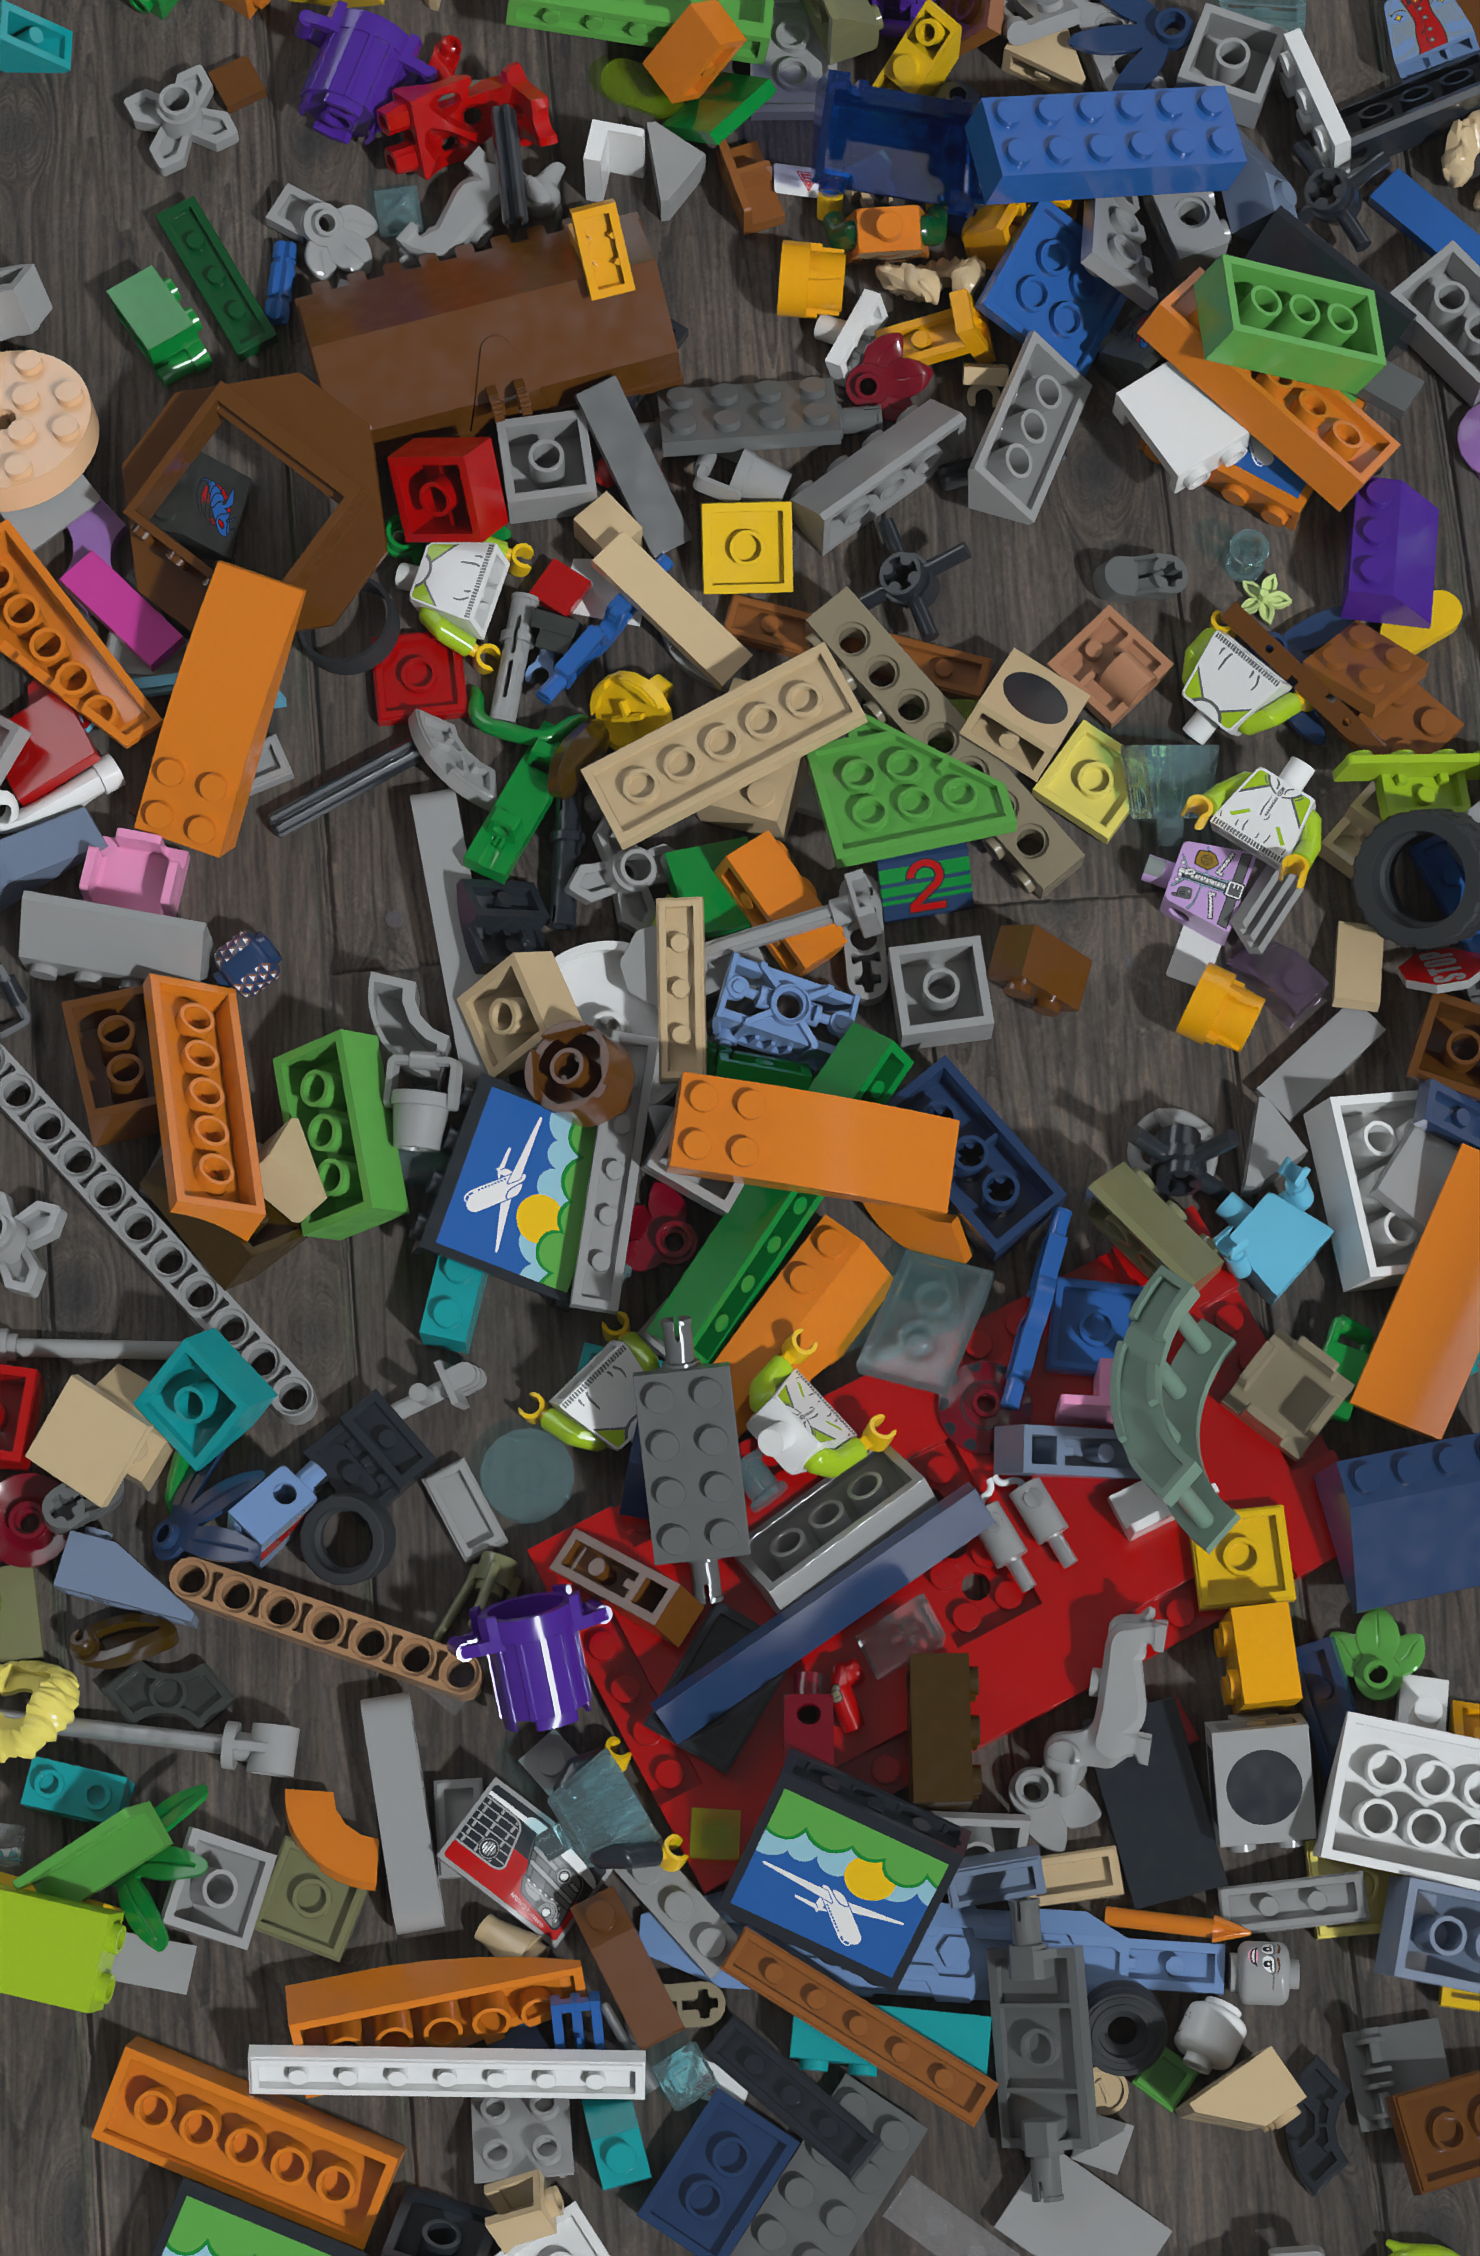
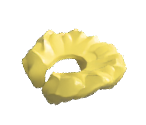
(48, 1712)

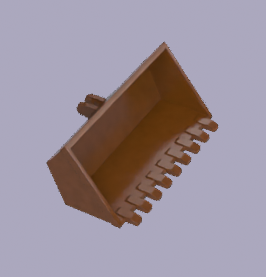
(486, 337)

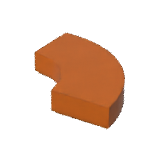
(923, 1231)
(329, 1841)

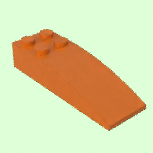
(220, 710)
(811, 1143)

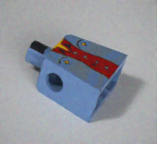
(1427, 34)
(266, 1519)

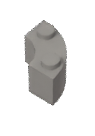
(22, 301)
(401, 1027)

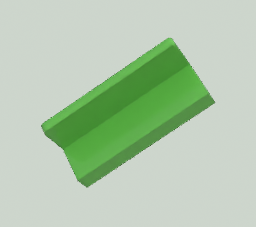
(100, 1855)

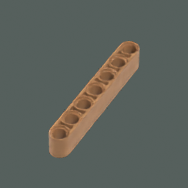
(309, 1614)

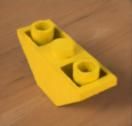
(923, 54)

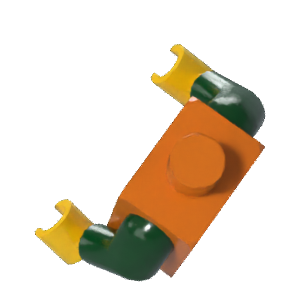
(882, 232)

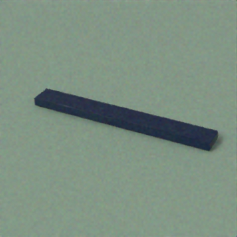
(822, 1613)

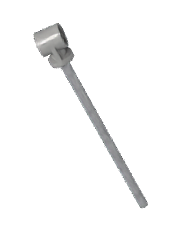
(267, 1749)

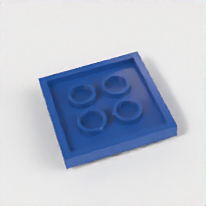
(1049, 290)

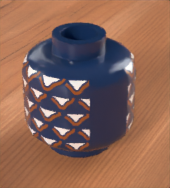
(247, 963)

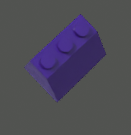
(1390, 555)

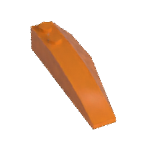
(60, 648)
(827, 1290)
(430, 2002)

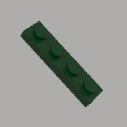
(217, 278)

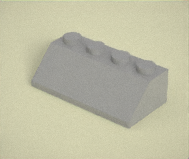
(878, 474)
(109, 943)
(833, 1526)

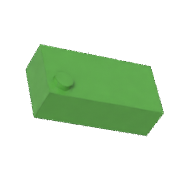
(1289, 324)
(338, 1098)

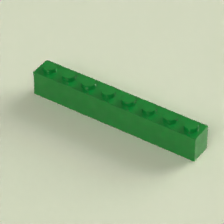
(765, 1220)

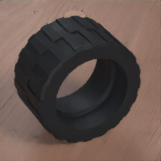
(1375, 878)

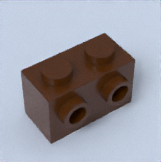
(1039, 969)

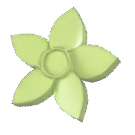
(1264, 598)

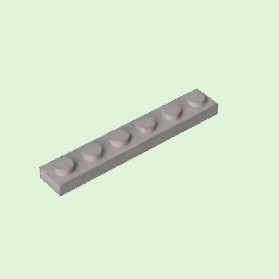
(613, 1189)
(664, 1893)

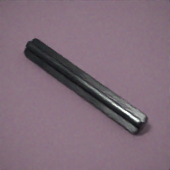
(344, 788)

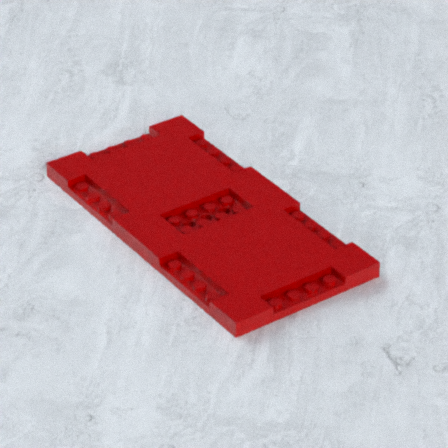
(1028, 1646)

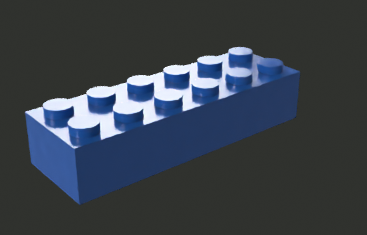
(1105, 144)

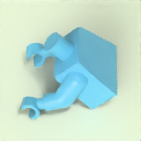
(1275, 1237)

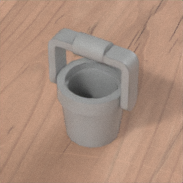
(752, 481)
(417, 1113)

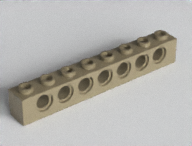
(848, 618)

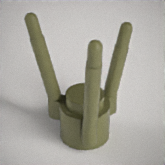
(492, 1578)

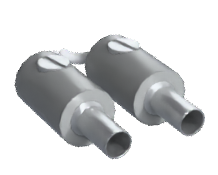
(1040, 1517)

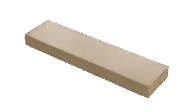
(671, 609)
(681, 987)

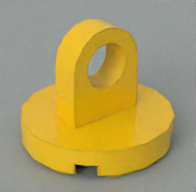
(631, 706)

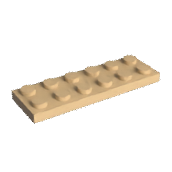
(724, 745)

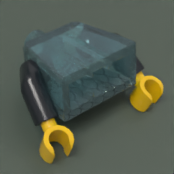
(604, 1816)

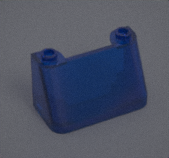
(893, 145)

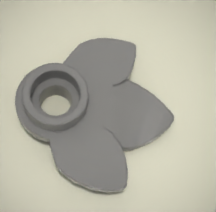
(342, 244)
(1051, 1813)

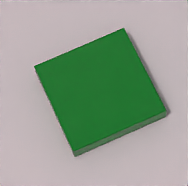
(720, 108)
(692, 875)

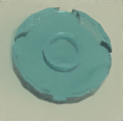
(527, 1475)

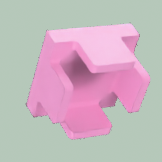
(135, 873)

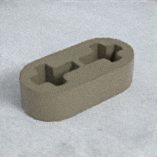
(689, 1992)

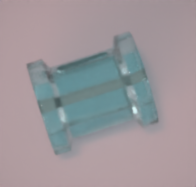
(1242, 544)
(759, 1481)

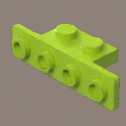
(1413, 780)

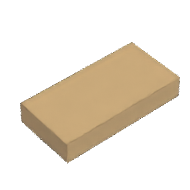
(1357, 967)
(1080, 1876)

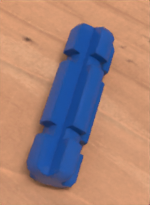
(281, 282)

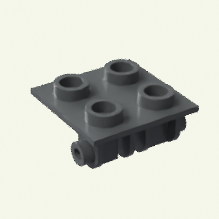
(1391, 2062)

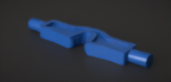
(592, 643)
(1041, 1296)

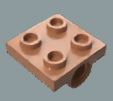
(1111, 665)

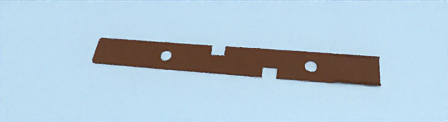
(1308, 686)

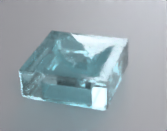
(397, 209)
(685, 2076)

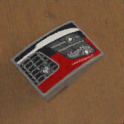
(502, 1859)

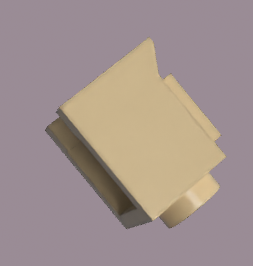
(524, 2208)

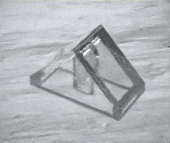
(903, 1632)

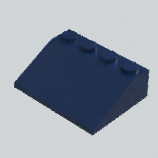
(1405, 1521)

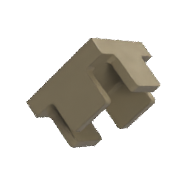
(1288, 1393)

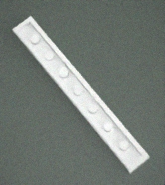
(446, 2072)

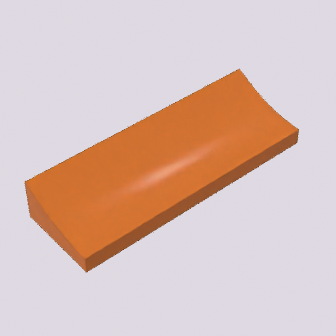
(1301, 423)
(204, 1103)
(1434, 1317)
(247, 2143)

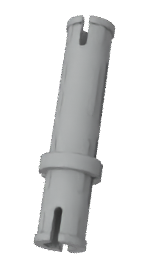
(516, 642)

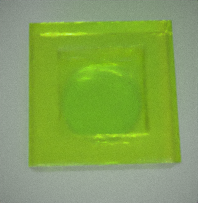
(715, 1834)

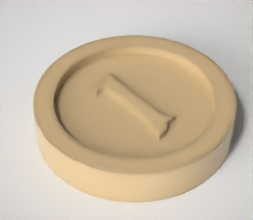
(1110, 2092)

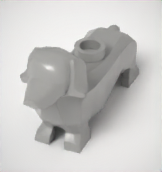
(474, 208)
(1119, 1705)

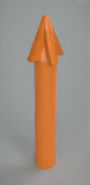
(1217, 1928)

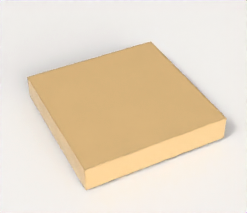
(89, 1440)

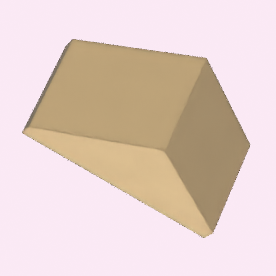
(1046, 64)
(290, 1173)

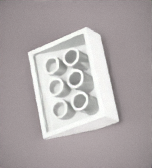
(1350, 1149)
(1403, 1801)

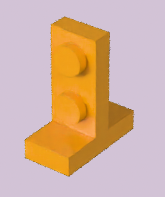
(601, 248)
(947, 333)

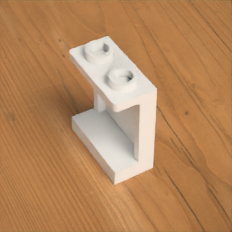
(1181, 426)

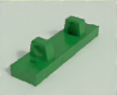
(514, 815)

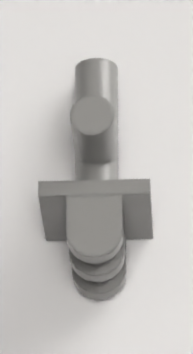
(455, 1383)

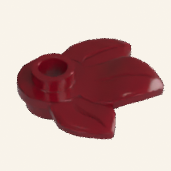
(894, 377)
(654, 1226)

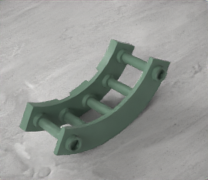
(1162, 1405)

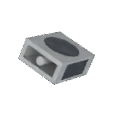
(1260, 1782)

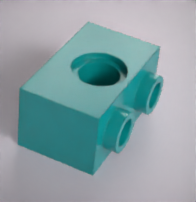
(75, 1791)

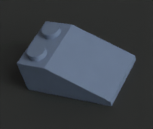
(1430, 1934)

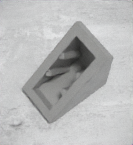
(675, 168)
(1268, 1145)

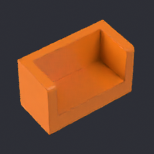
(694, 51)

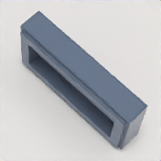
(997, 1877)

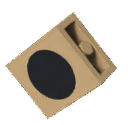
(1024, 714)

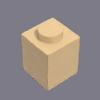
(603, 522)

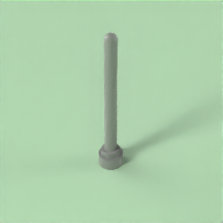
(13, 1347)

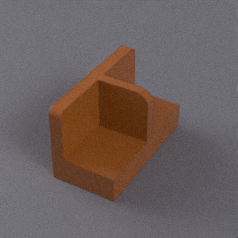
(749, 186)

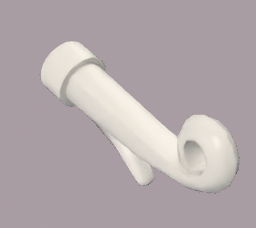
(70, 796)

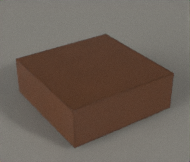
(237, 84)

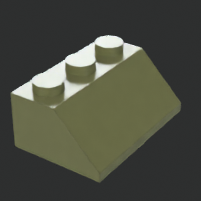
(844, 27)
(1148, 1228)

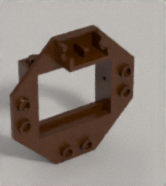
(306, 433)

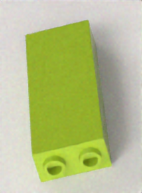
(58, 1949)

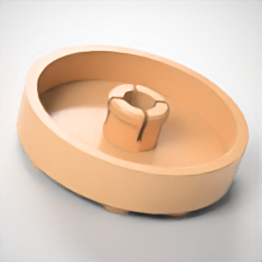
(44, 428)

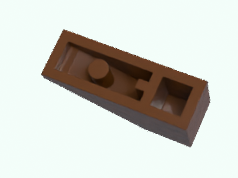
(628, 1587)
(627, 1968)

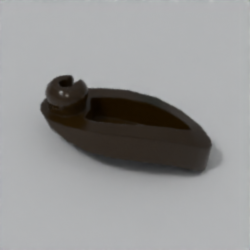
(579, 749)
(122, 1640)

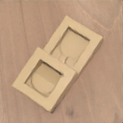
(1346, 837)

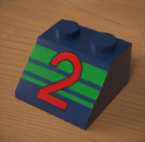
(925, 883)

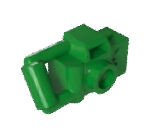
(1349, 1358)

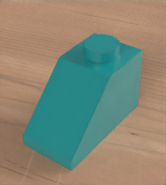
(32, 42)
(616, 2142)

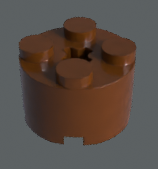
(580, 1074)

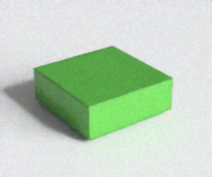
(1166, 2080)

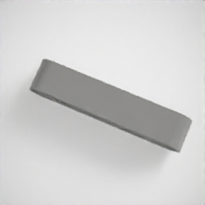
(402, 1813)

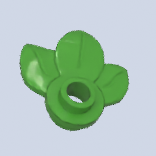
(1379, 1647)

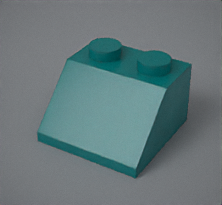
(204, 1397)

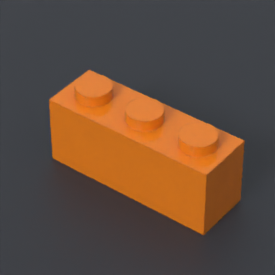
(770, 889)

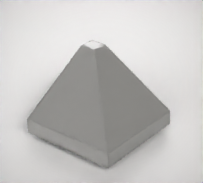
(1113, 2142)

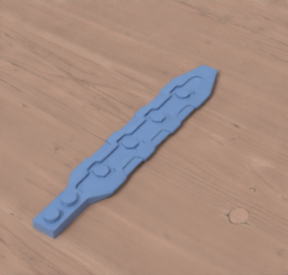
(954, 1957)

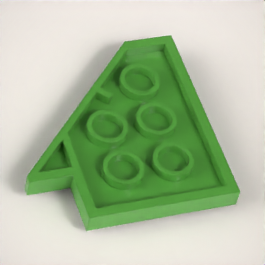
(900, 796)

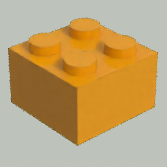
(1258, 1658)

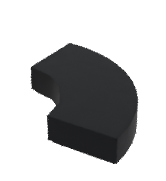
(1313, 2134)

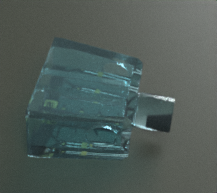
(1163, 779)

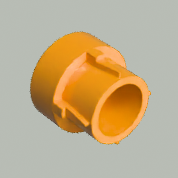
(810, 280)
(1220, 1010)

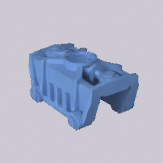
(769, 1029)

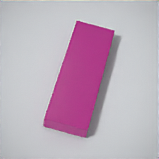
(122, 610)

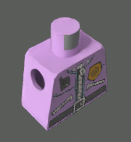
(1202, 886)

